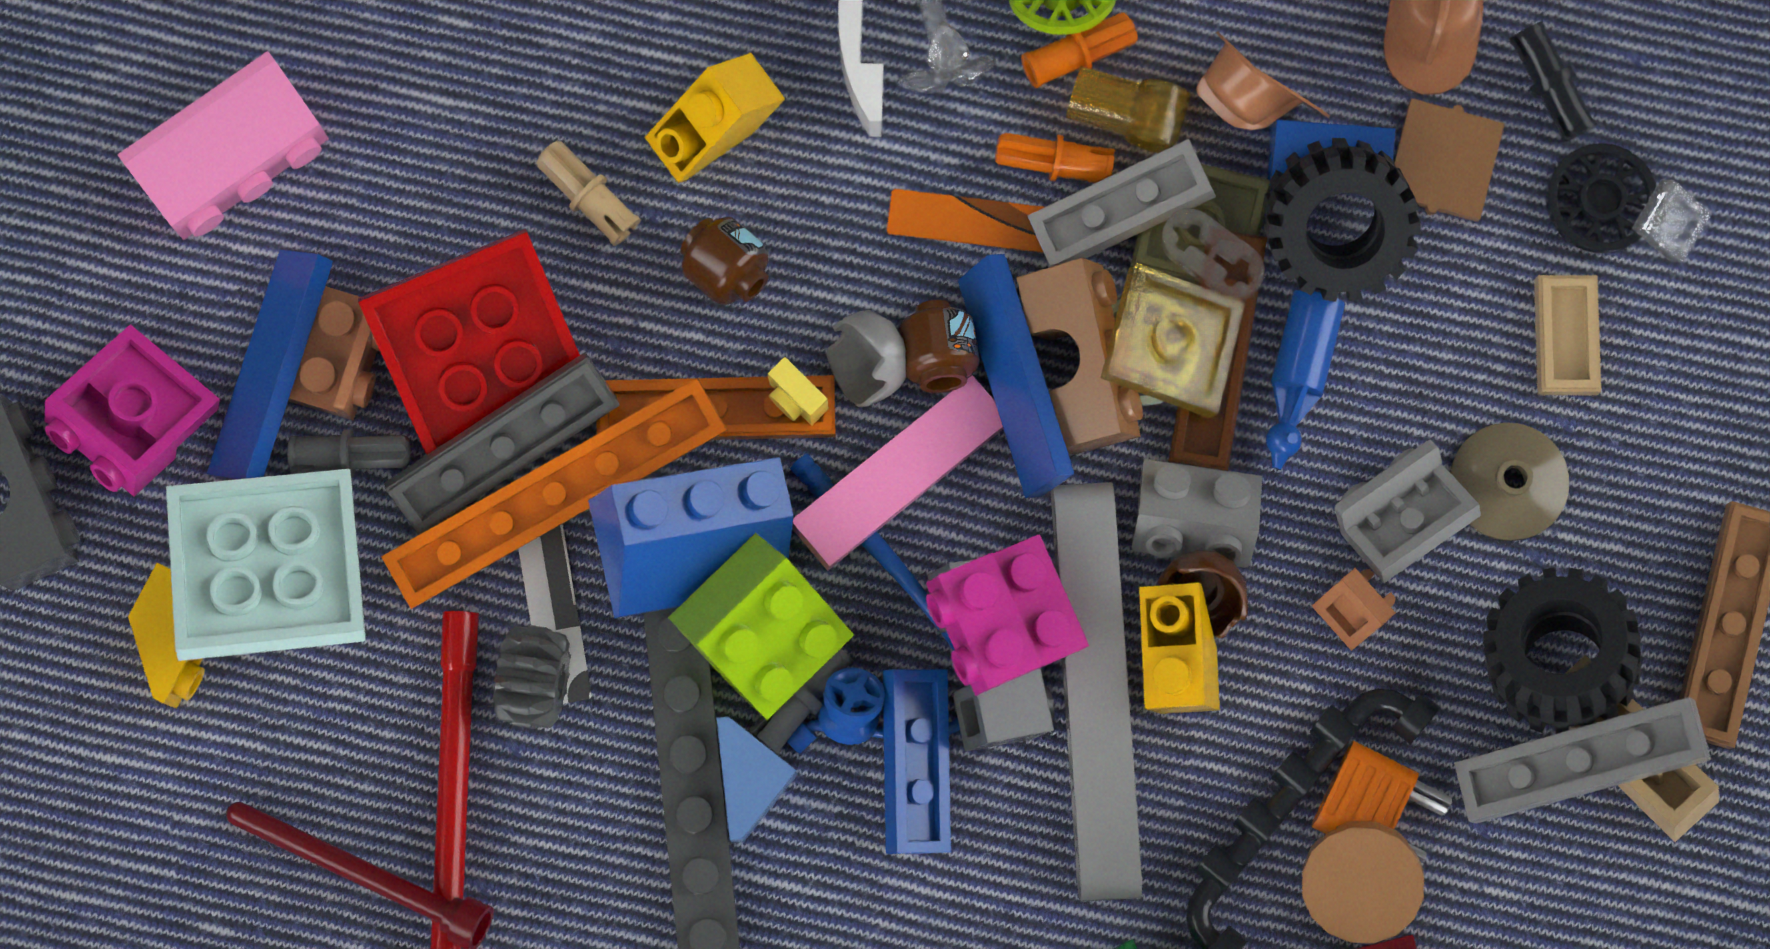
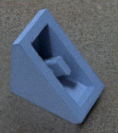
(751, 778)

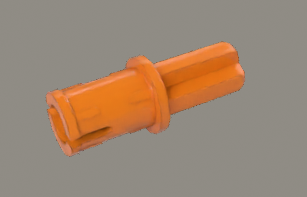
(1079, 49)
(1055, 157)

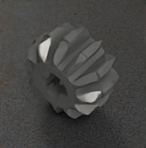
(531, 677)

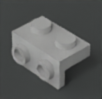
(1197, 510)
(1404, 511)

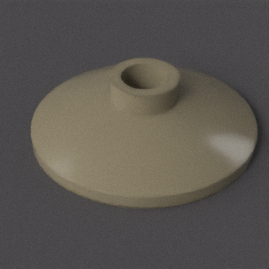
(1508, 511)

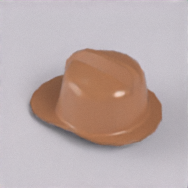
(1432, 42)
(1244, 93)

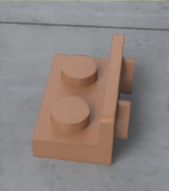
(337, 358)

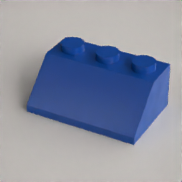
(678, 529)

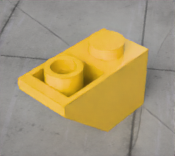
(714, 115)
(155, 639)
(1178, 650)

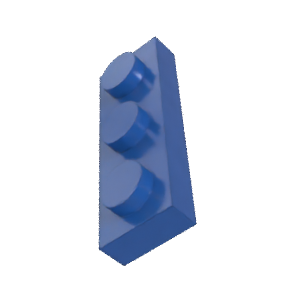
(916, 761)

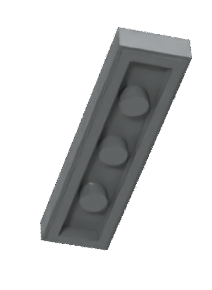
(501, 444)

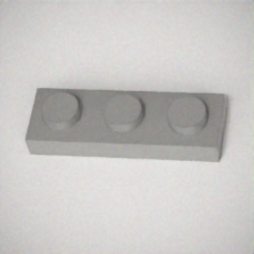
(1122, 205)

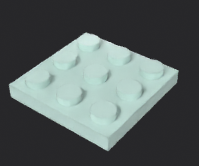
(264, 564)

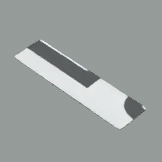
(553, 602)

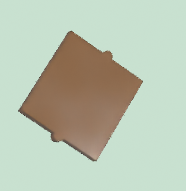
(1448, 158)

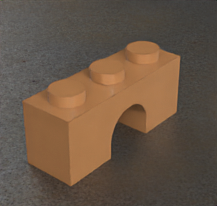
(1078, 303)

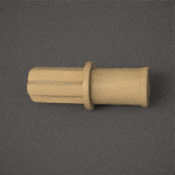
(587, 192)

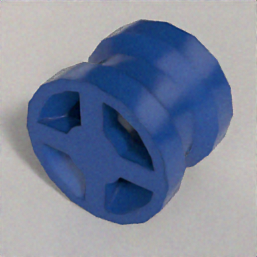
(847, 690)

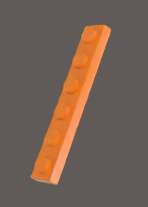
(553, 493)

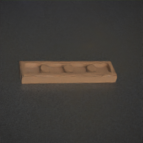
(1730, 623)

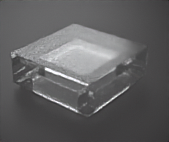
(1671, 220)

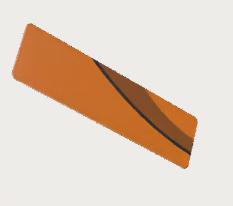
(962, 220)

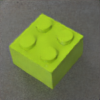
(761, 625)

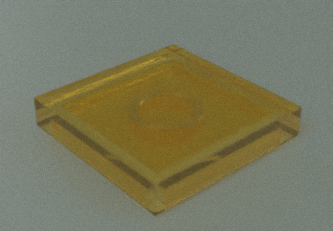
(1172, 340)

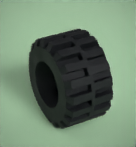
(1348, 265)
(1553, 606)

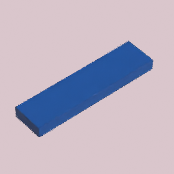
(270, 366)
(1015, 376)

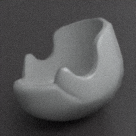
(867, 358)

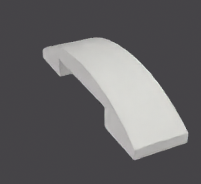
(862, 80)

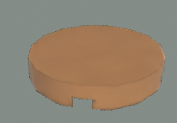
(1362, 882)

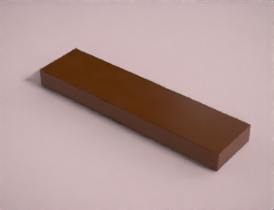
(1207, 440)

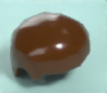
(1221, 582)

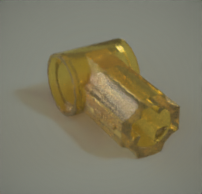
(1144, 112)

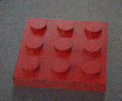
(469, 335)

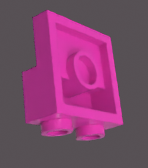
(128, 411)
(1005, 615)

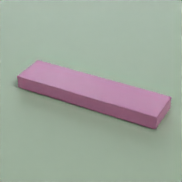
(898, 473)

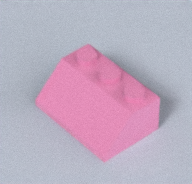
(225, 147)

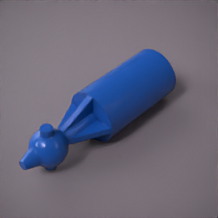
(1301, 368)

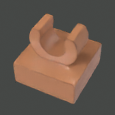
(1355, 608)

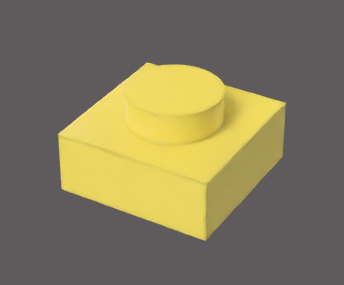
(795, 393)

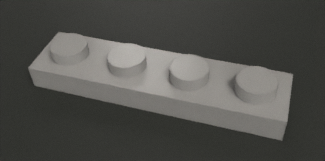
(1582, 760)

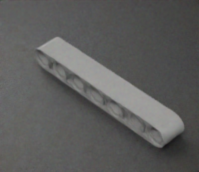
(1097, 696)

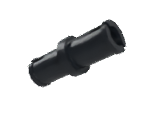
(1552, 82)

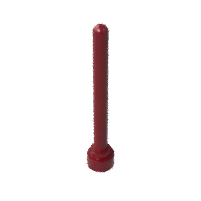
(462, 920)

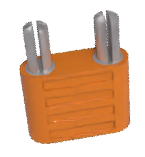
(1374, 790)

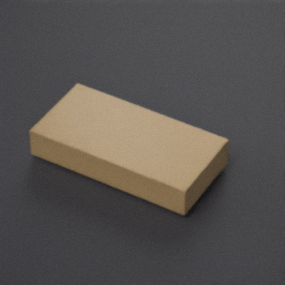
(1567, 335)

